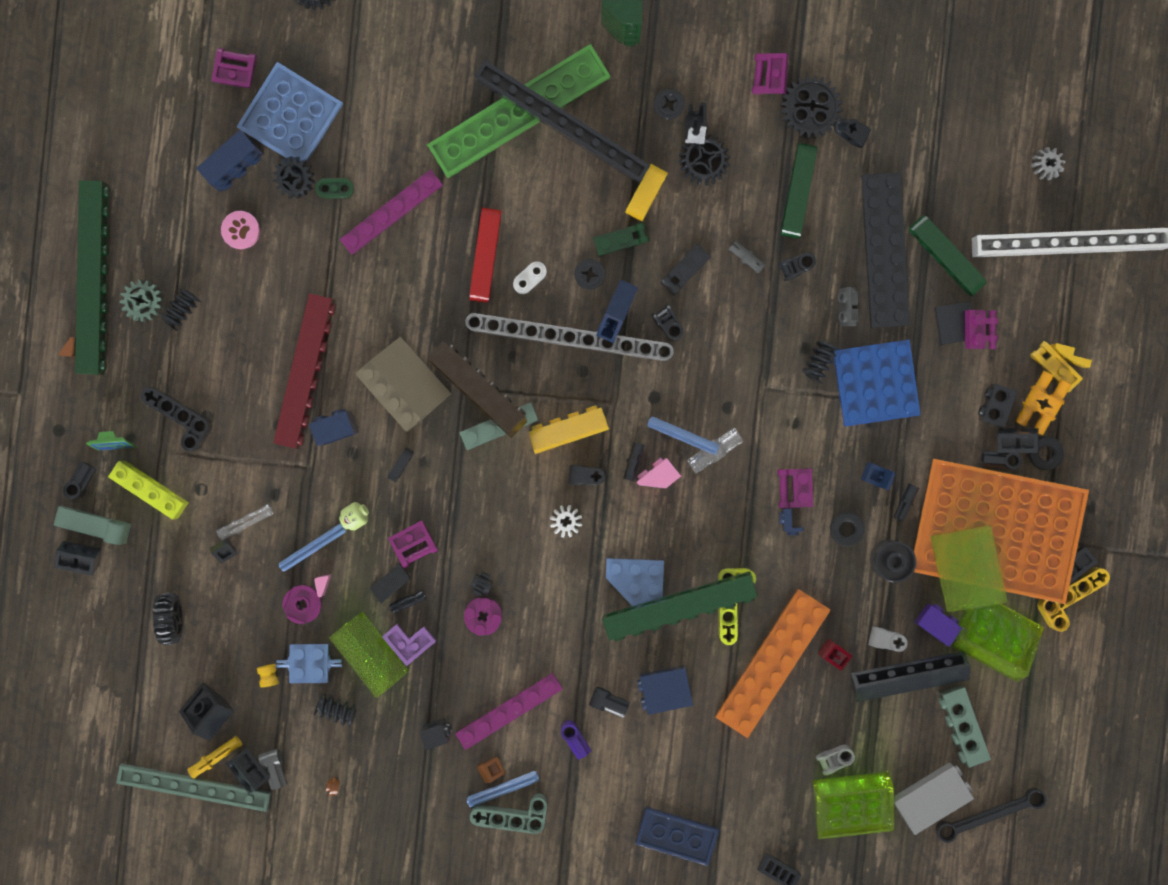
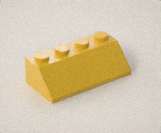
(568, 430)

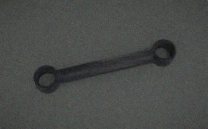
(991, 814)

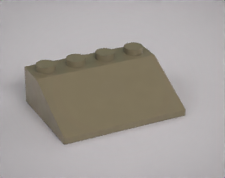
(403, 384)

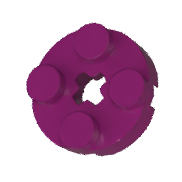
(485, 605)
(292, 609)

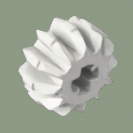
(569, 527)

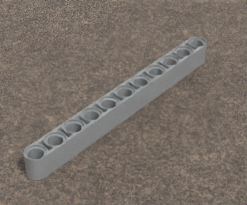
(561, 331)

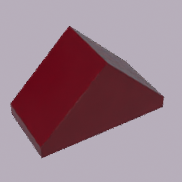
(834, 654)

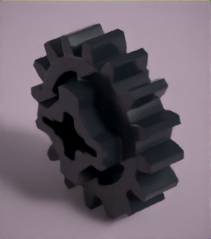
(295, 168)

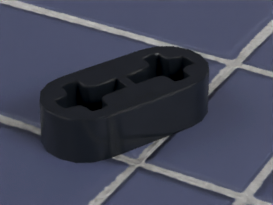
(401, 464)

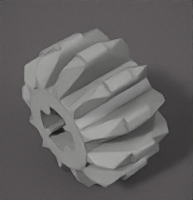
(1045, 156)

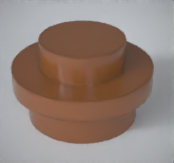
(332, 786)

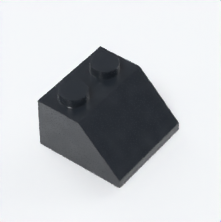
(205, 712)

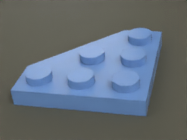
(636, 578)

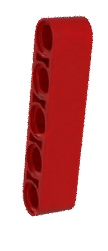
(485, 255)

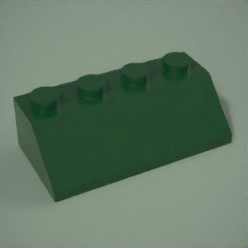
(623, 20)

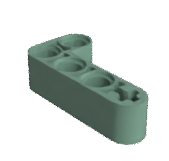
(109, 529)
(508, 813)

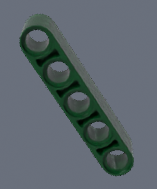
(798, 190)
(947, 255)

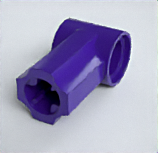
(576, 740)

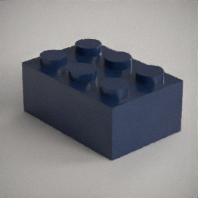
(230, 161)

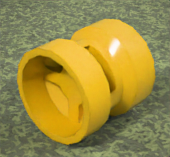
(267, 675)

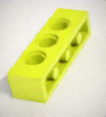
(148, 489)

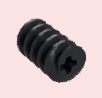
(180, 308)
(819, 361)
(335, 710)

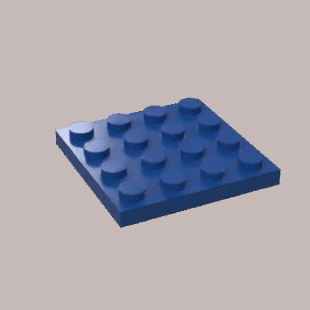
(876, 383)

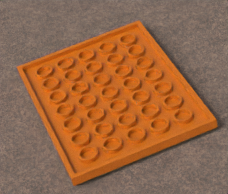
(1031, 523)

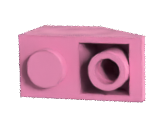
(660, 476)

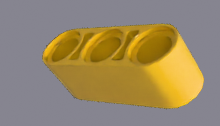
(646, 192)

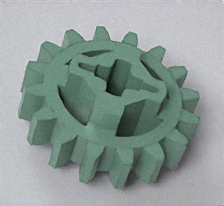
(143, 293)

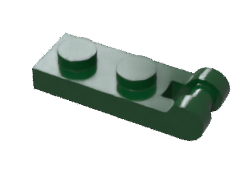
(620, 239)

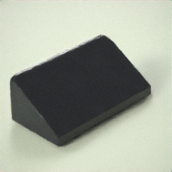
(390, 583)

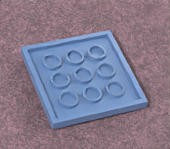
(289, 114)

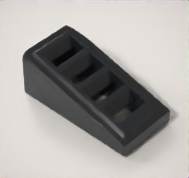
(776, 877)

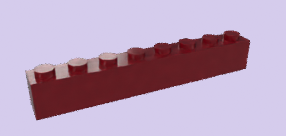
(304, 370)

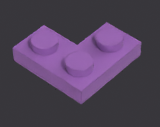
(406, 647)

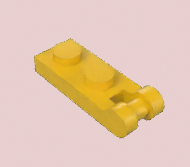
(1056, 365)

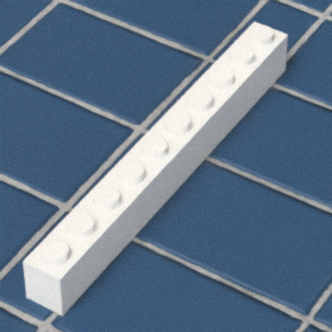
(1070, 242)

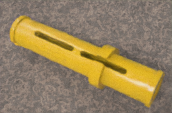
(208, 761)

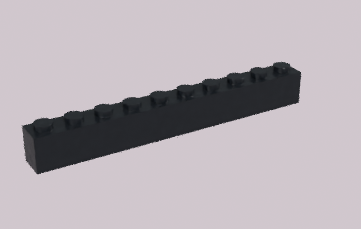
(561, 121)

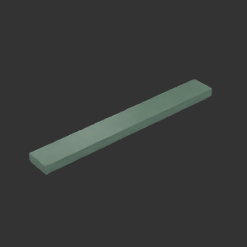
(193, 788)

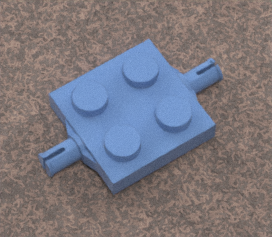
(309, 663)

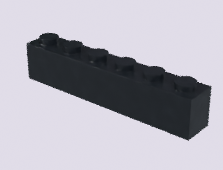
(910, 676)

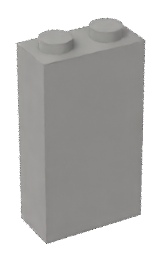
(933, 797)

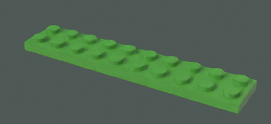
(506, 121)

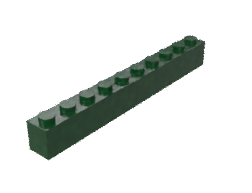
(91, 277)

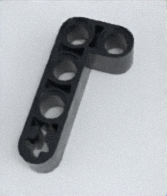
(175, 414)

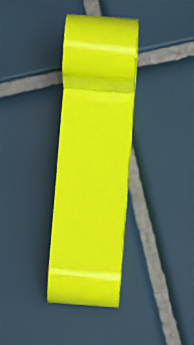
(733, 630)

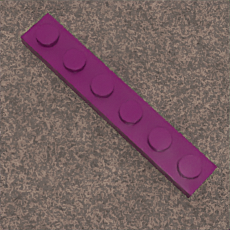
(391, 212)
(509, 711)

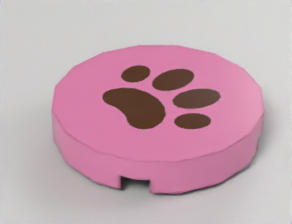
(240, 230)

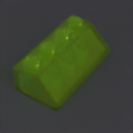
(369, 654)

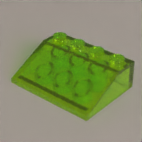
(969, 568)
(999, 639)
(854, 805)

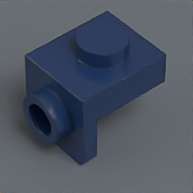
(878, 476)
(785, 519)

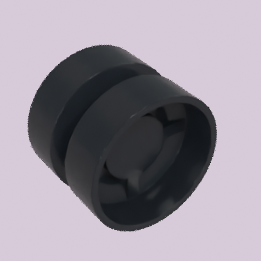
(893, 560)

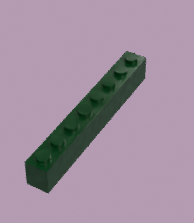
(680, 606)

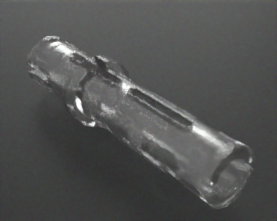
(225, 531)

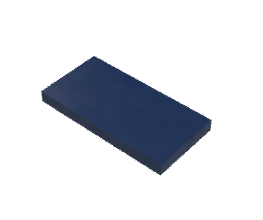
(677, 836)

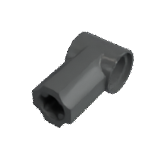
(272, 764)

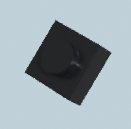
(223, 551)

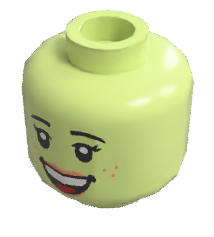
(354, 516)

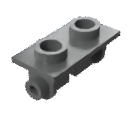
(848, 297)

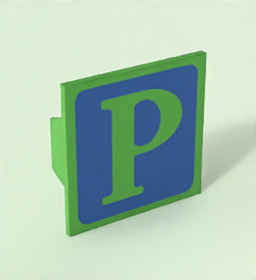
(108, 441)

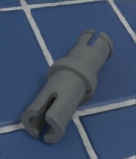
(747, 256)

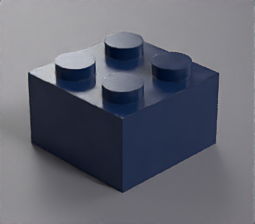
(333, 428)

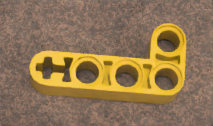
(1074, 595)

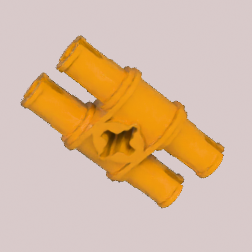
(1039, 392)

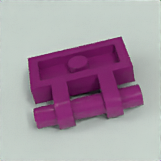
(976, 329)

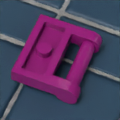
(776, 73)
(234, 74)
(801, 488)
(410, 537)

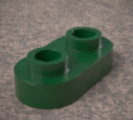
(335, 188)

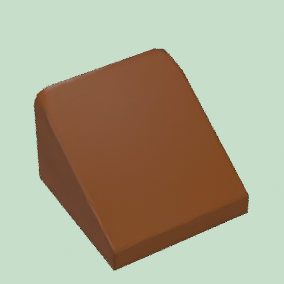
(69, 348)
(491, 770)

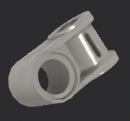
(884, 639)
(834, 759)

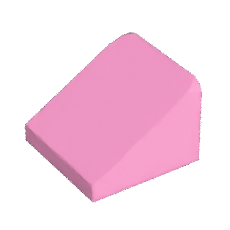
(321, 584)

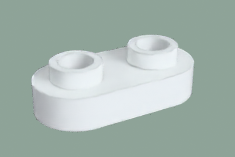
(529, 277)

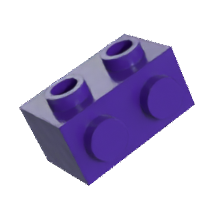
(938, 624)

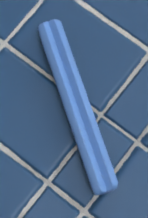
(683, 435)
(312, 547)
(502, 789)

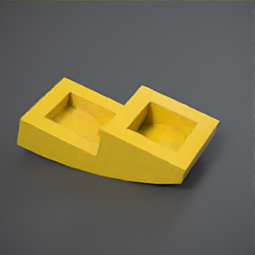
(1067, 354)

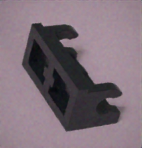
(696, 125)

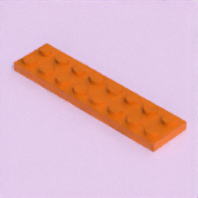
(772, 663)

